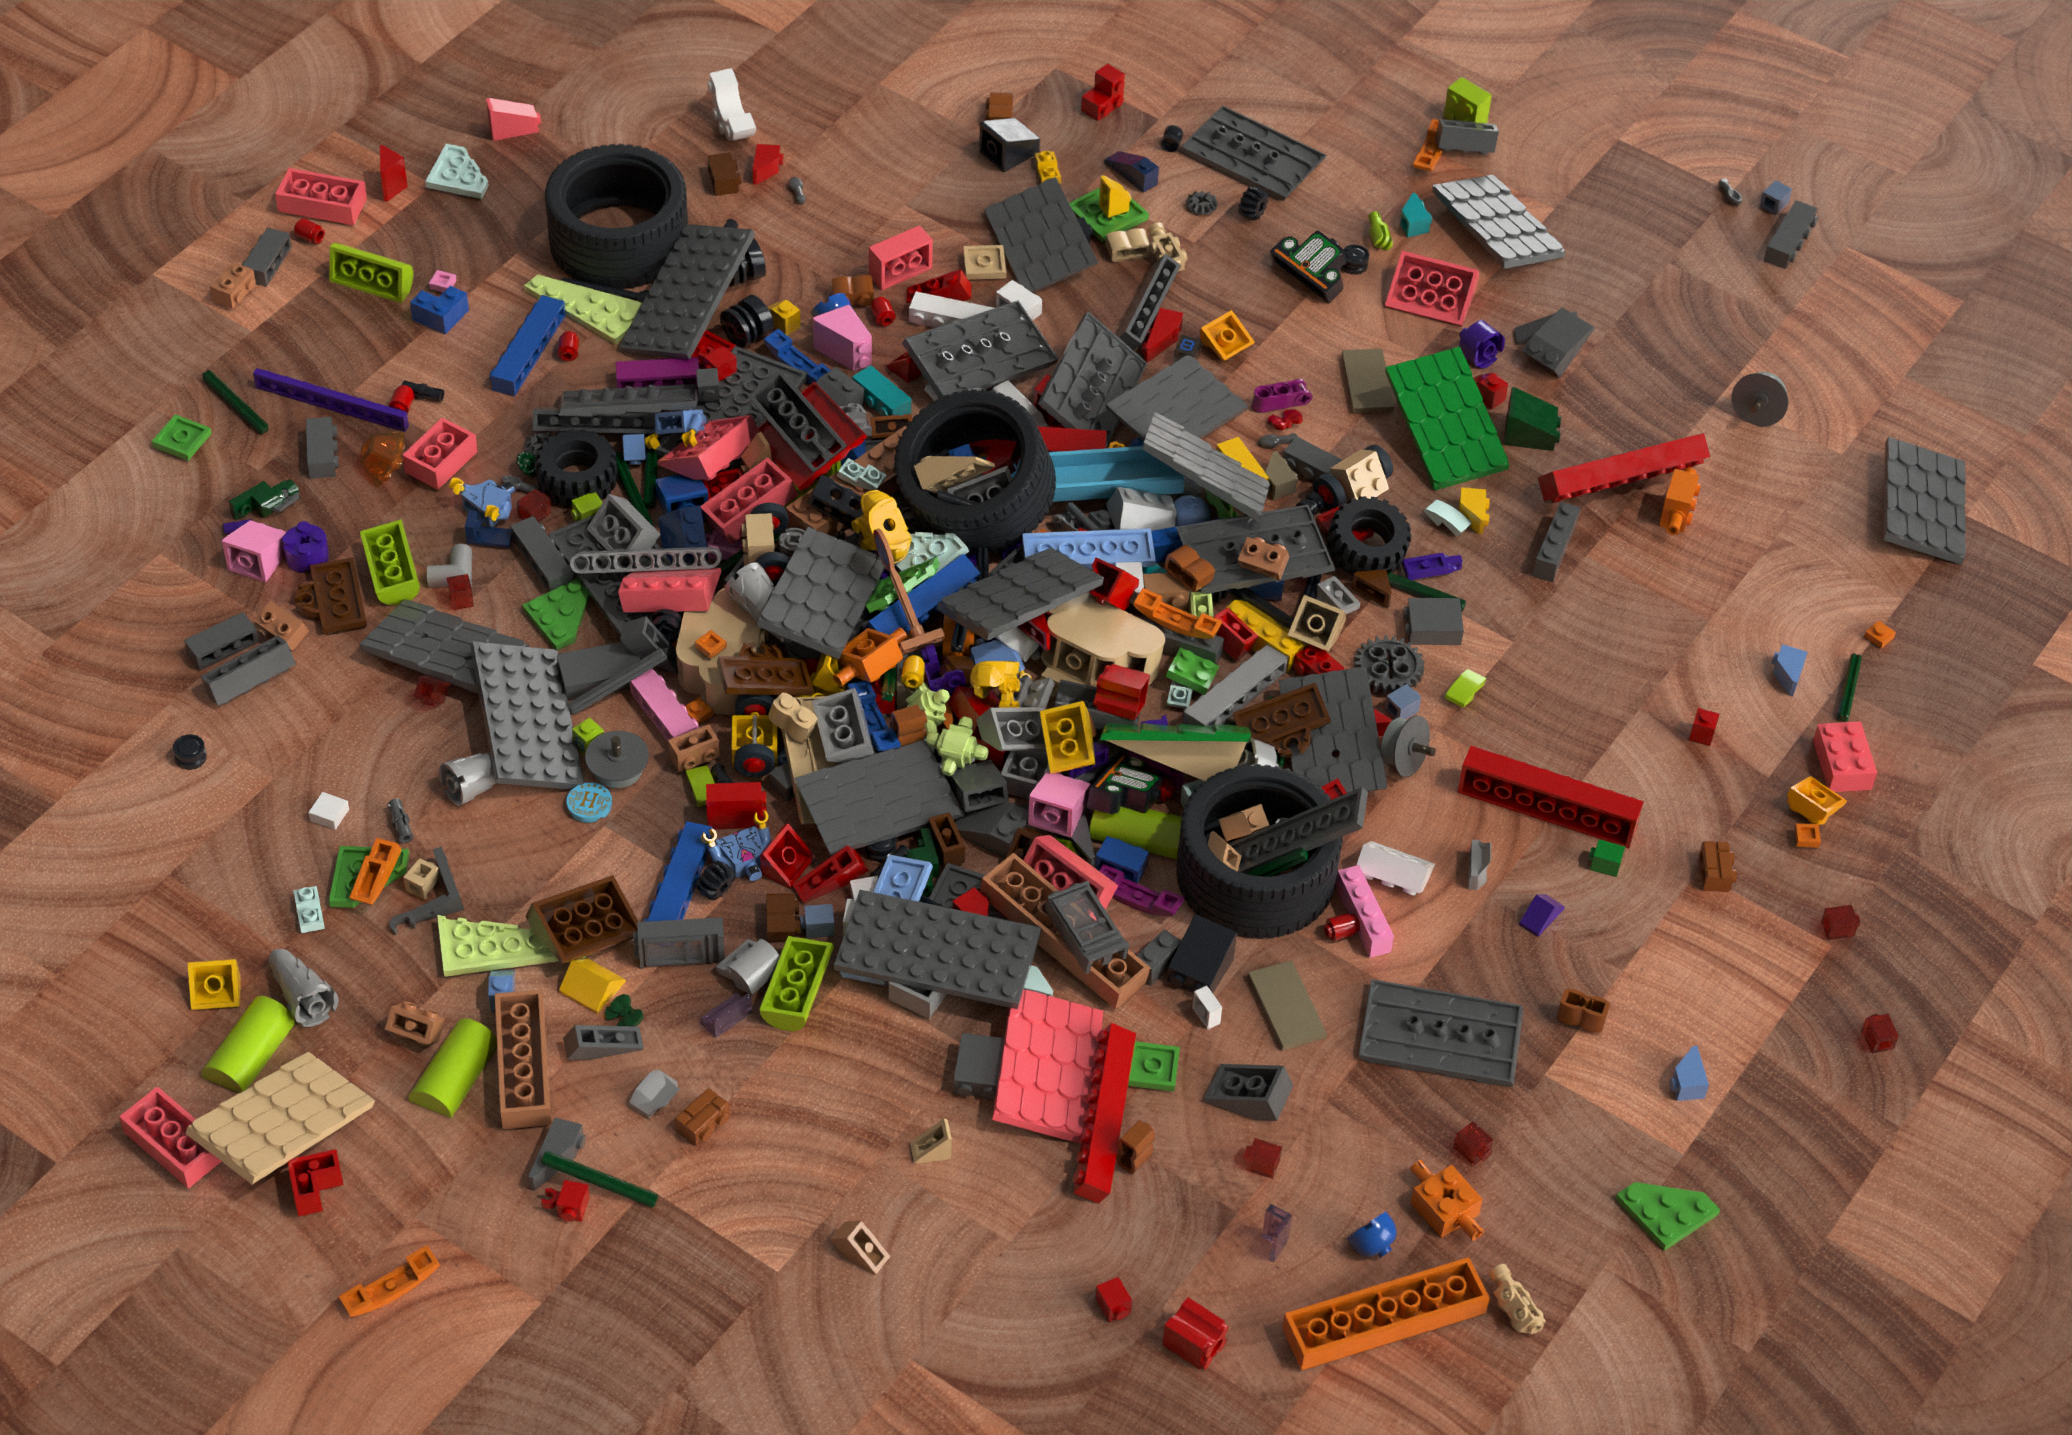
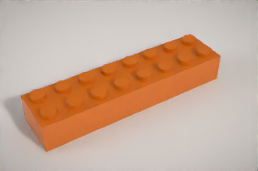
(1385, 1313)

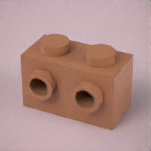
(232, 285)
(1263, 557)
(276, 621)
(693, 748)
(414, 1023)

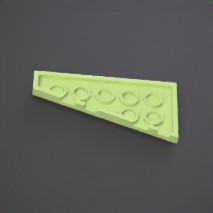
(596, 310)
(488, 946)

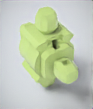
(932, 703)
(957, 746)

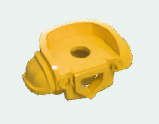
(876, 509)
(995, 674)

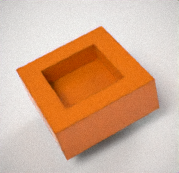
(1879, 634)
(710, 644)
(699, 710)
(1807, 835)

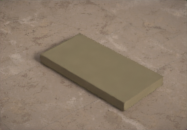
(1367, 381)
(1287, 1005)

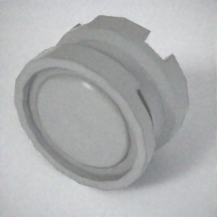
(790, 540)

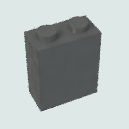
(1433, 621)
(979, 786)
(978, 1066)

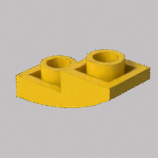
(1047, 166)

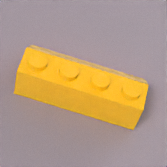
(1268, 630)

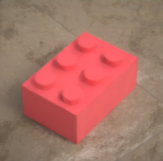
(900, 257)
(440, 453)
(1844, 756)

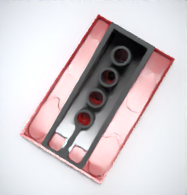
(804, 428)

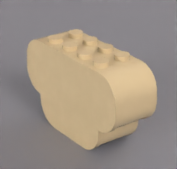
(1094, 635)
(698, 672)

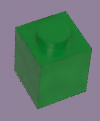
(1606, 857)

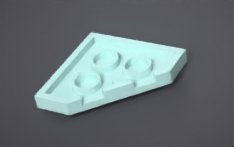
(457, 173)
(926, 546)

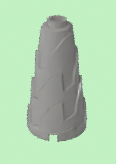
(752, 591)
(467, 777)
(304, 991)

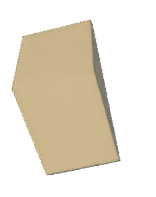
(933, 1144)

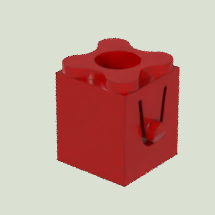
(1116, 585)
(1121, 691)
(1195, 1334)

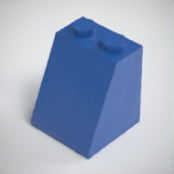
(680, 492)

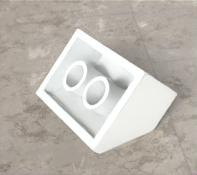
(1394, 867)

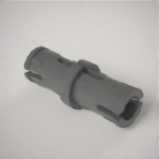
(400, 820)

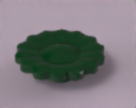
(526, 463)

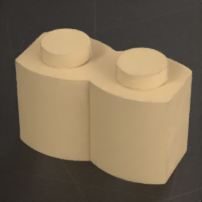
(1128, 245)
(789, 715)

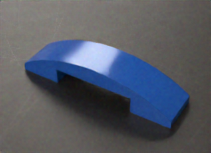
(782, 349)
(881, 736)

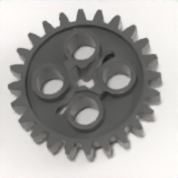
(1404, 664)

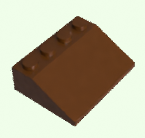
(583, 920)

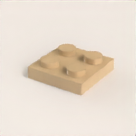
(984, 262)

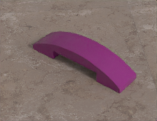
(1142, 897)

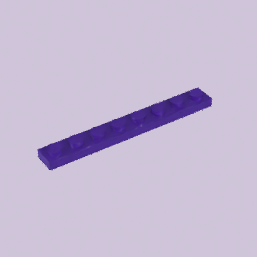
(331, 400)

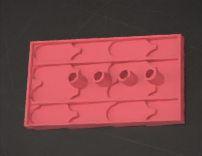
(1047, 1065)

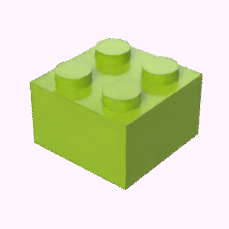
(1467, 102)

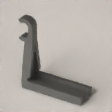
(440, 906)

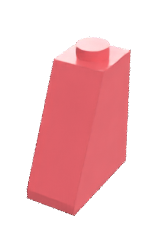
(511, 119)

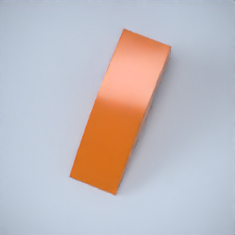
(375, 871)

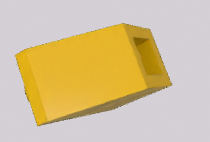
(1474, 505)

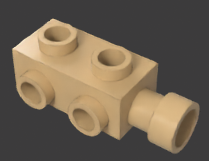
(1166, 243)
(1509, 1300)

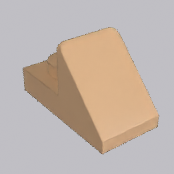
(1243, 822)

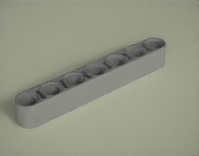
(635, 560)

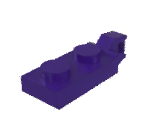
(1431, 565)

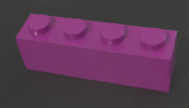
(656, 372)

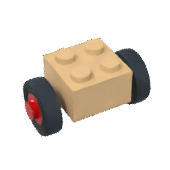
(1355, 477)
(760, 528)

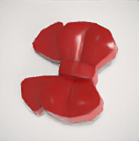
(1290, 417)

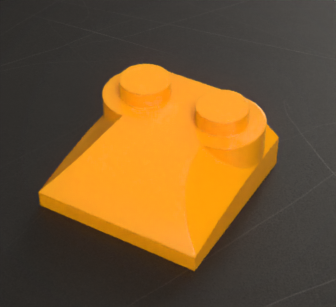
(1226, 336)
(1814, 800)

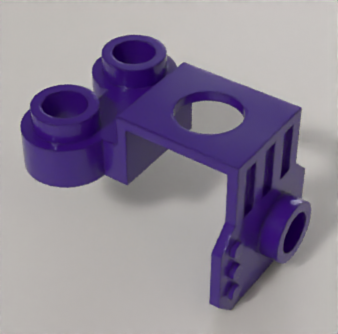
(948, 681)

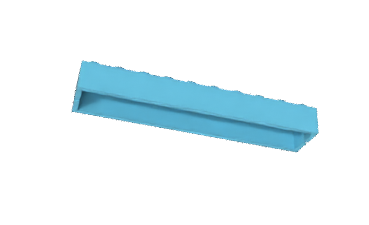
(1100, 472)

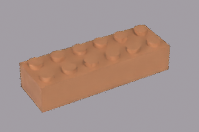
(522, 1059)

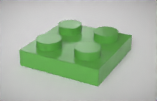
(181, 437)
(1192, 671)
(1154, 1066)

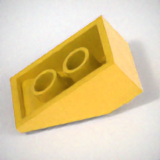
(1068, 737)

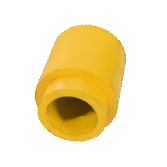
(913, 672)

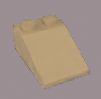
(947, 471)

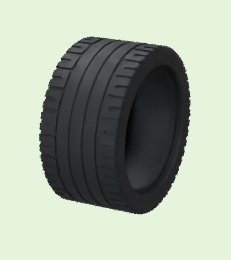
(607, 178)
(967, 419)
(1242, 901)

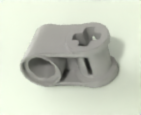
(1067, 522)

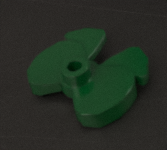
(622, 1006)

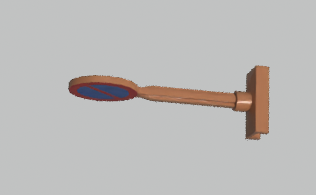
(919, 638)

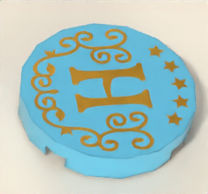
(589, 802)

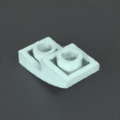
(866, 478)
(1452, 518)
(1179, 695)
(309, 909)

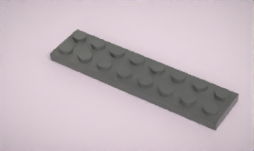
(1303, 830)

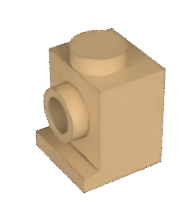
(421, 878)

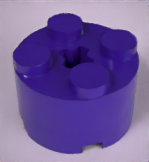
(1481, 343)
(305, 546)

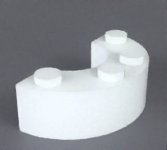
(728, 107)

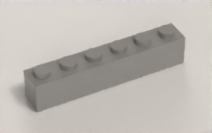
(1237, 688)

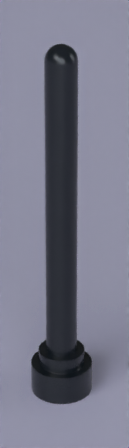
(610, 290)

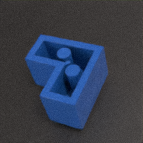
(439, 312)

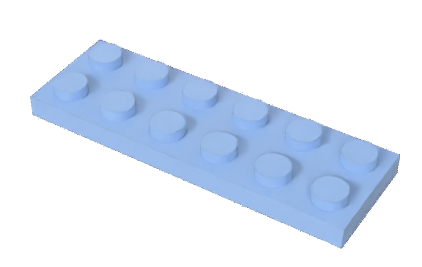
(1084, 546)
(901, 879)

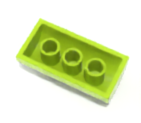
(369, 272)
(390, 563)
(1151, 831)
(795, 983)
(249, 1044)
(455, 1067)

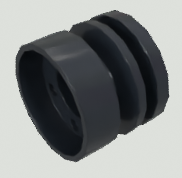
(751, 266)
(746, 321)

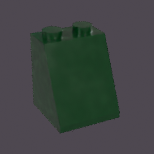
(1531, 422)

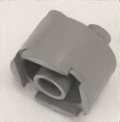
(1258, 753)

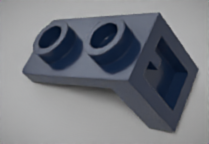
(484, 535)

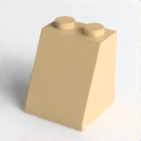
(1317, 623)

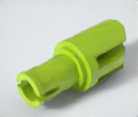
(1379, 232)

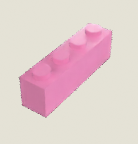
(661, 705)
(1360, 900)

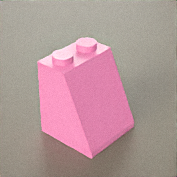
(843, 338)
(254, 550)
(1058, 803)

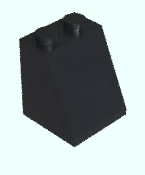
(1007, 142)
(1202, 955)

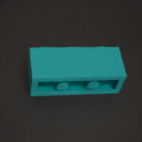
(882, 393)

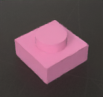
(441, 281)

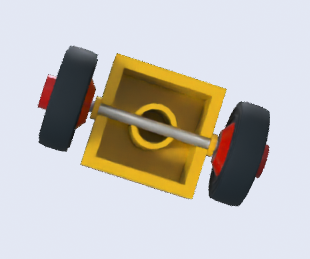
(754, 736)

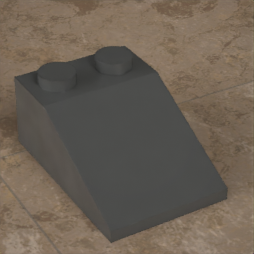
(1558, 341)
(841, 388)
(993, 826)
(1251, 1090)

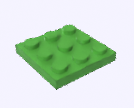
(1088, 207)

